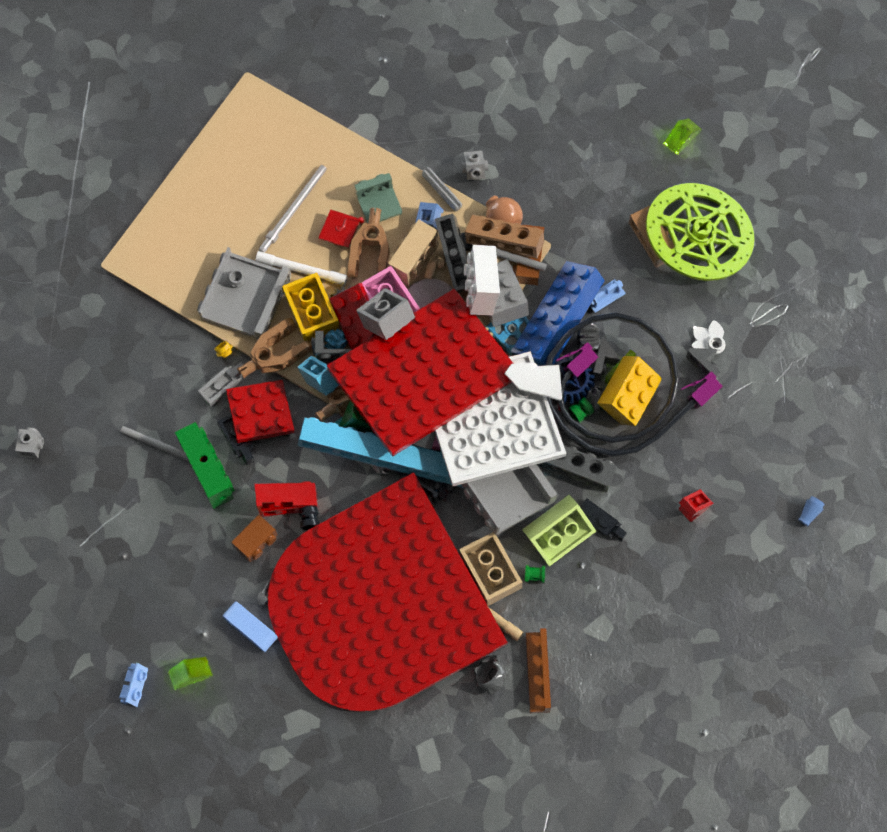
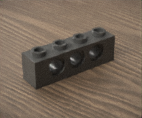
(453, 249)
(582, 473)

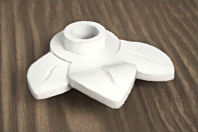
(707, 337)

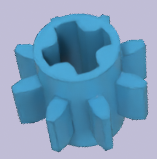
(335, 339)

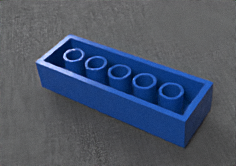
(559, 311)

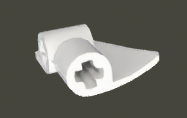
(536, 379)

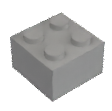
(385, 313)

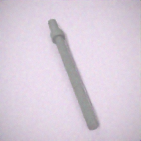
(272, 235)

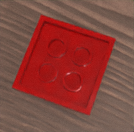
(260, 411)

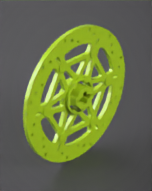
(700, 231)

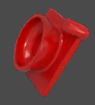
(340, 228)

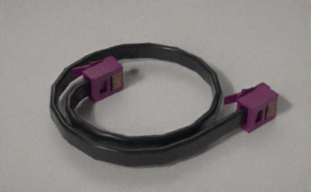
(587, 356)

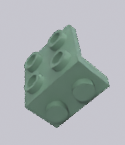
(378, 194)

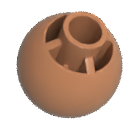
(504, 209)

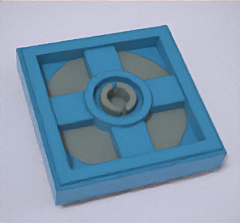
(508, 333)

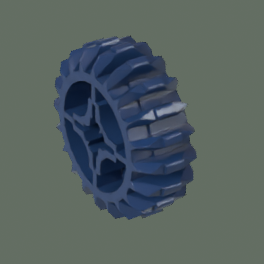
(578, 392)

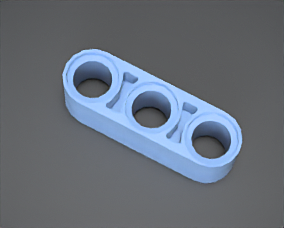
(250, 626)

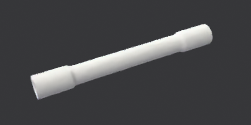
(272, 260)

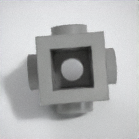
(474, 165)
(28, 443)

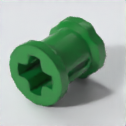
(535, 574)

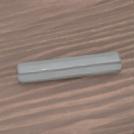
(442, 189)

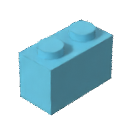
(317, 375)

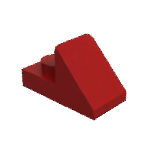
(694, 505)

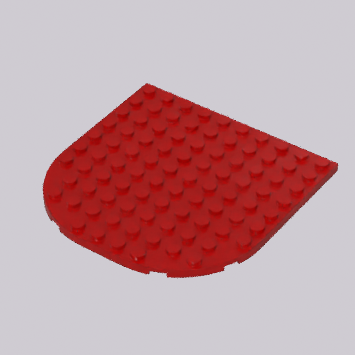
(379, 603)

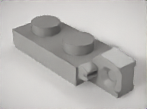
(217, 386)

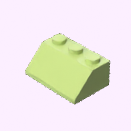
(559, 530)

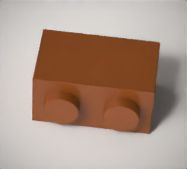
(255, 538)

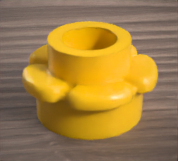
(223, 349)

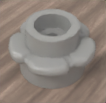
(233, 275)

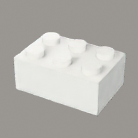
(482, 280)

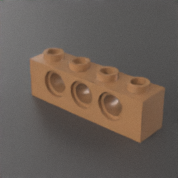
(505, 236)

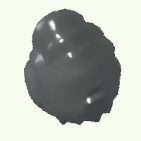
(490, 674)

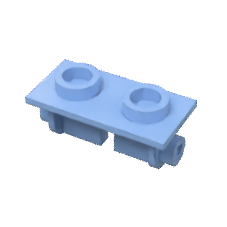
(607, 295)
(136, 676)

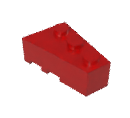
(284, 498)

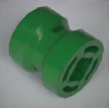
(581, 410)

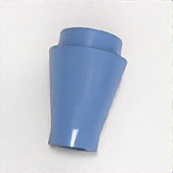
(811, 510)

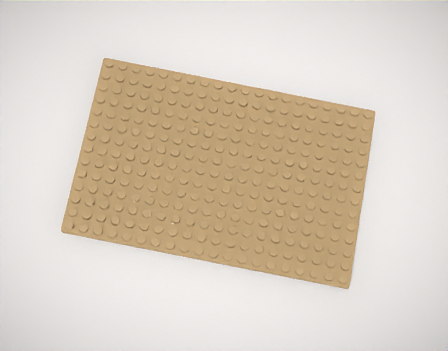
(240, 185)

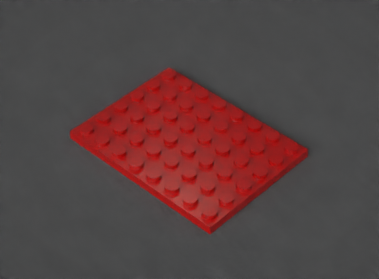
(423, 372)

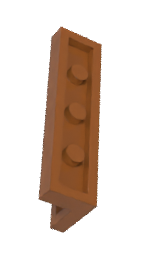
(538, 672)

